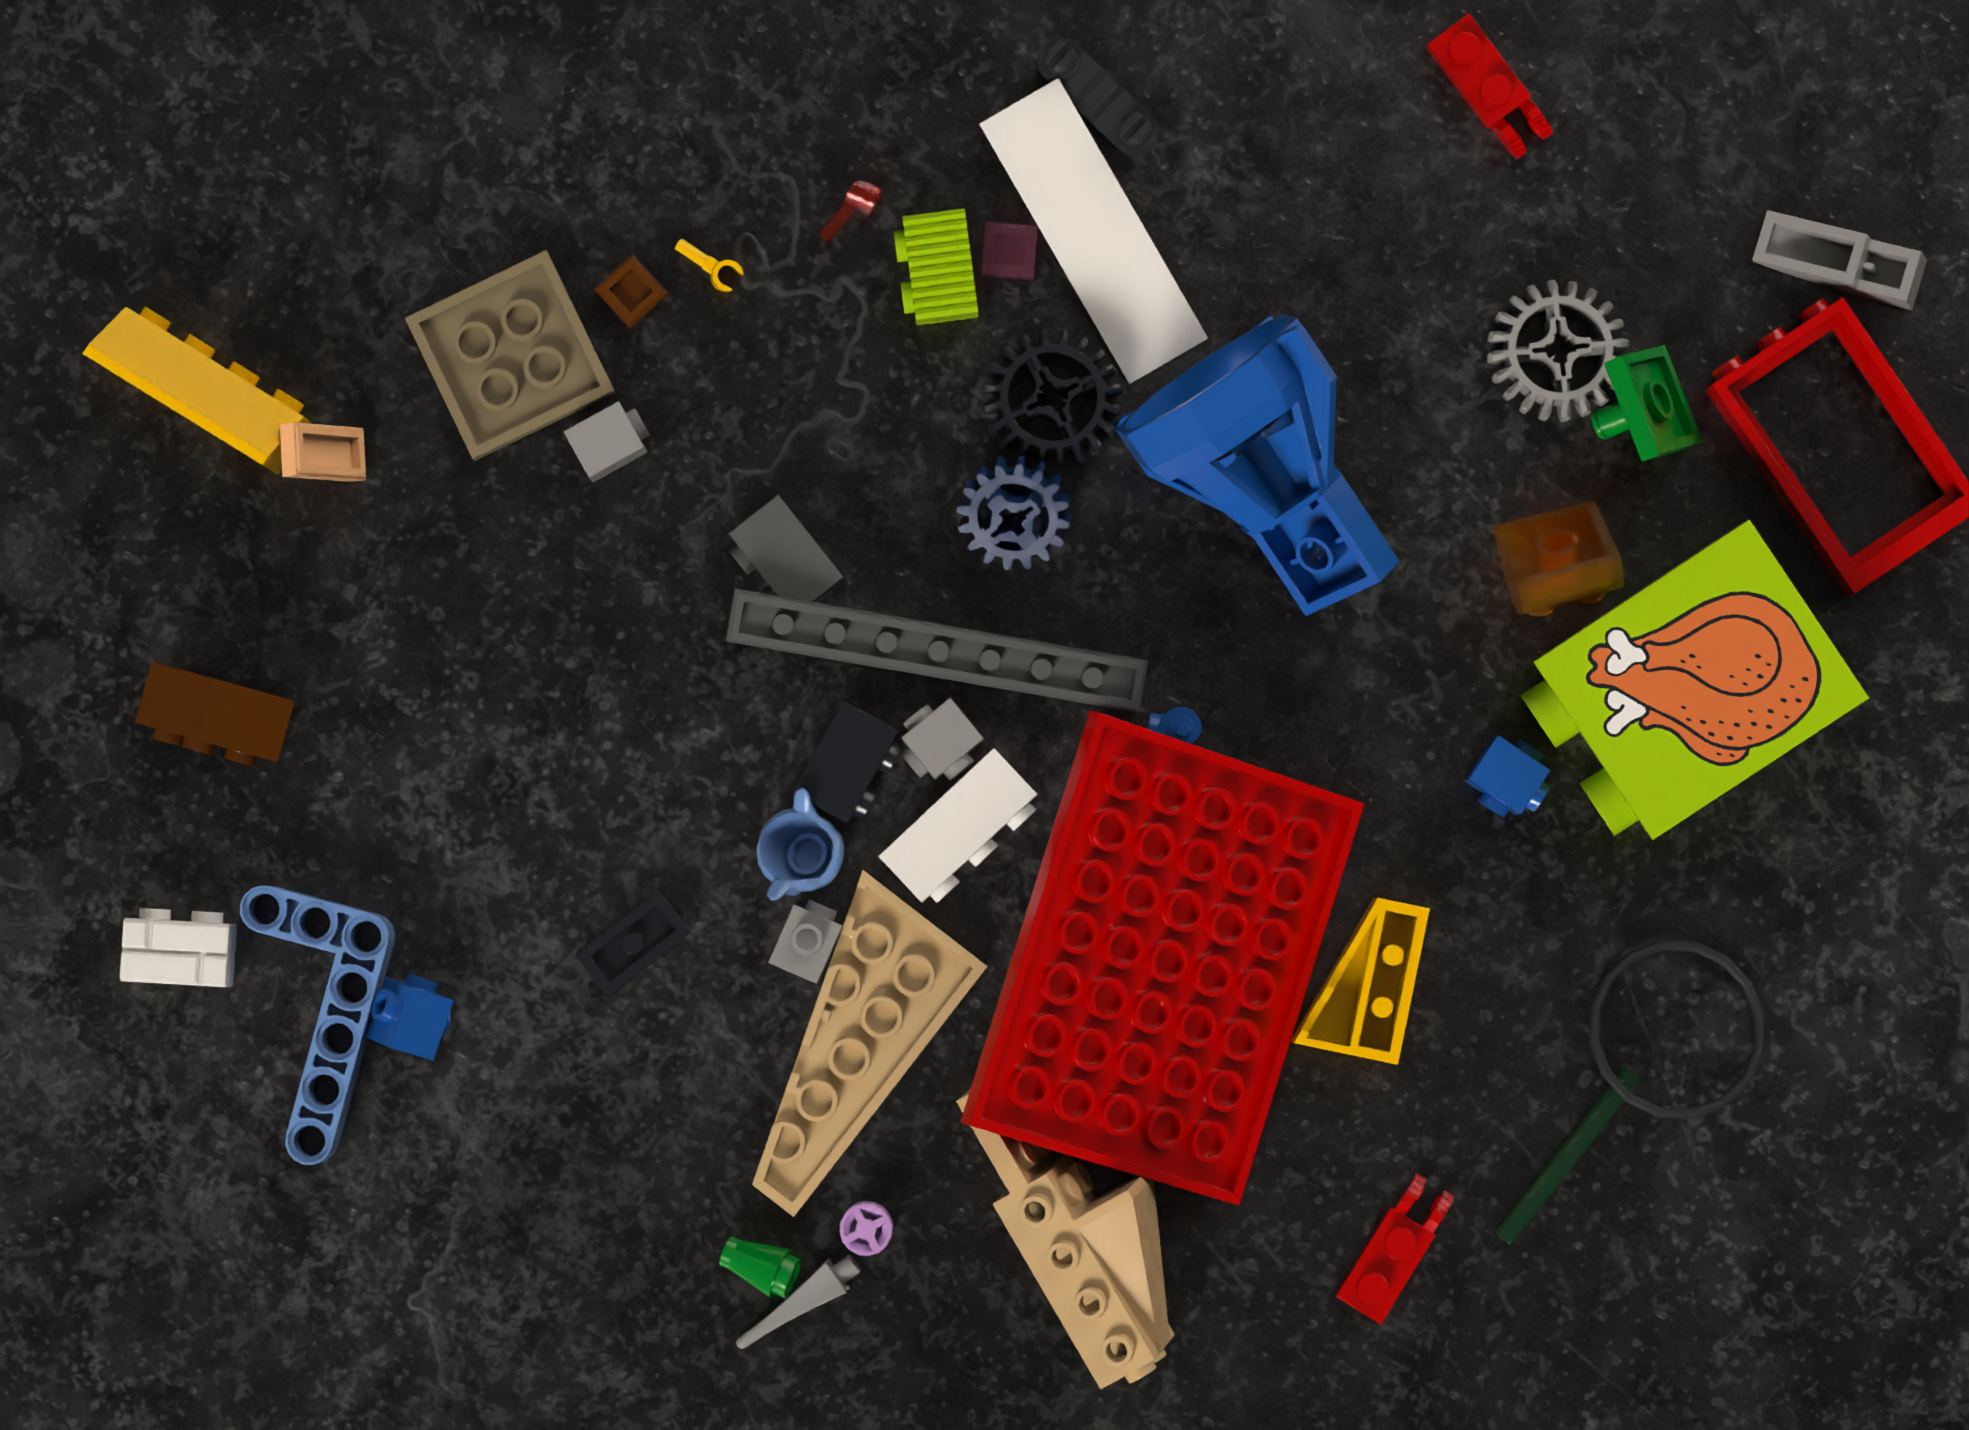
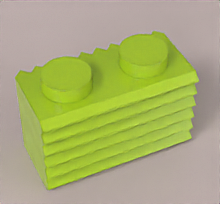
(938, 267)

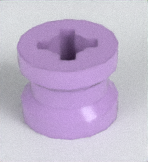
(862, 1239)

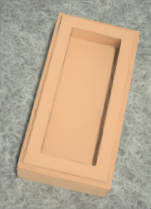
(322, 452)

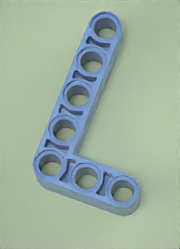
(334, 1009)

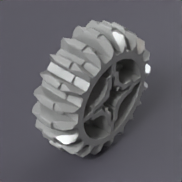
(1555, 325)

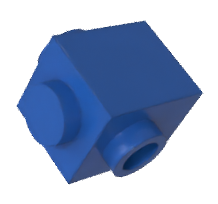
(1509, 777)
(410, 1016)

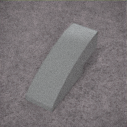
(1840, 259)

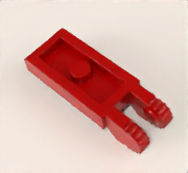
(1487, 82)
(1392, 1254)

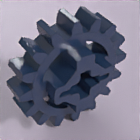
(1015, 490)

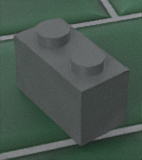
(784, 554)

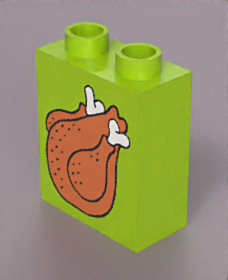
(1693, 684)

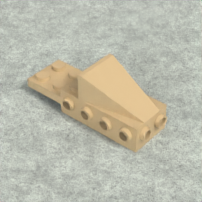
(1088, 1254)

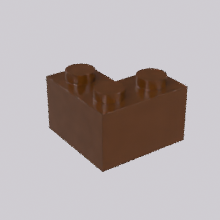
(211, 712)

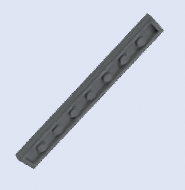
(936, 650)

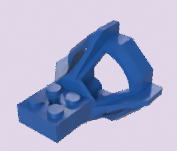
(1278, 477)

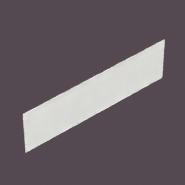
(1093, 231)

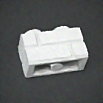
(178, 951)

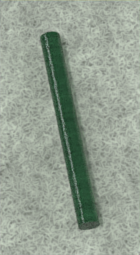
(1565, 1159)

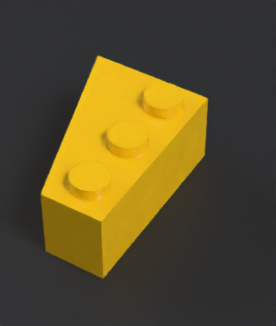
(1370, 987)

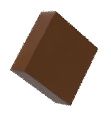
(631, 291)

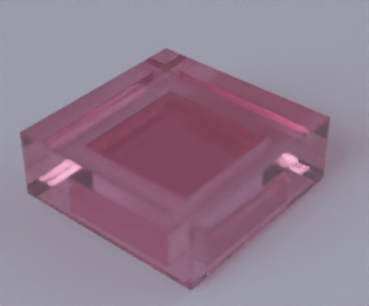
(1009, 251)

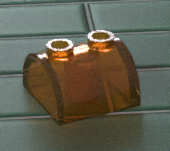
(1558, 558)

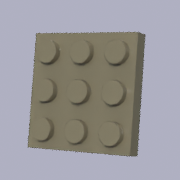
(510, 355)

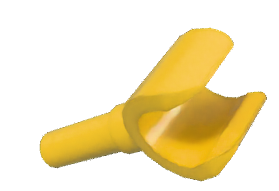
(708, 263)

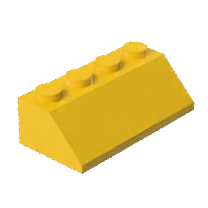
(195, 385)

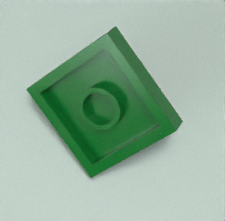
(1647, 405)

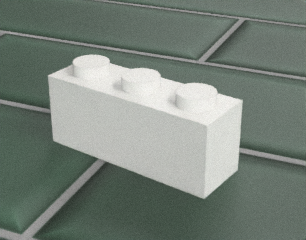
(960, 827)

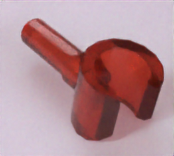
(860, 196)

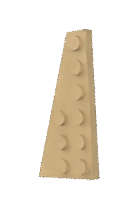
(874, 1015)

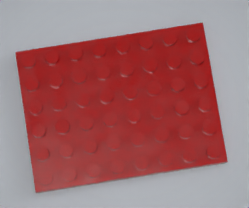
(1162, 960)

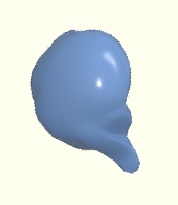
(799, 849)

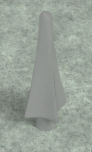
(822, 1286)

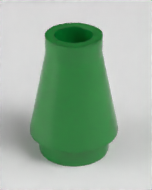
(761, 1265)

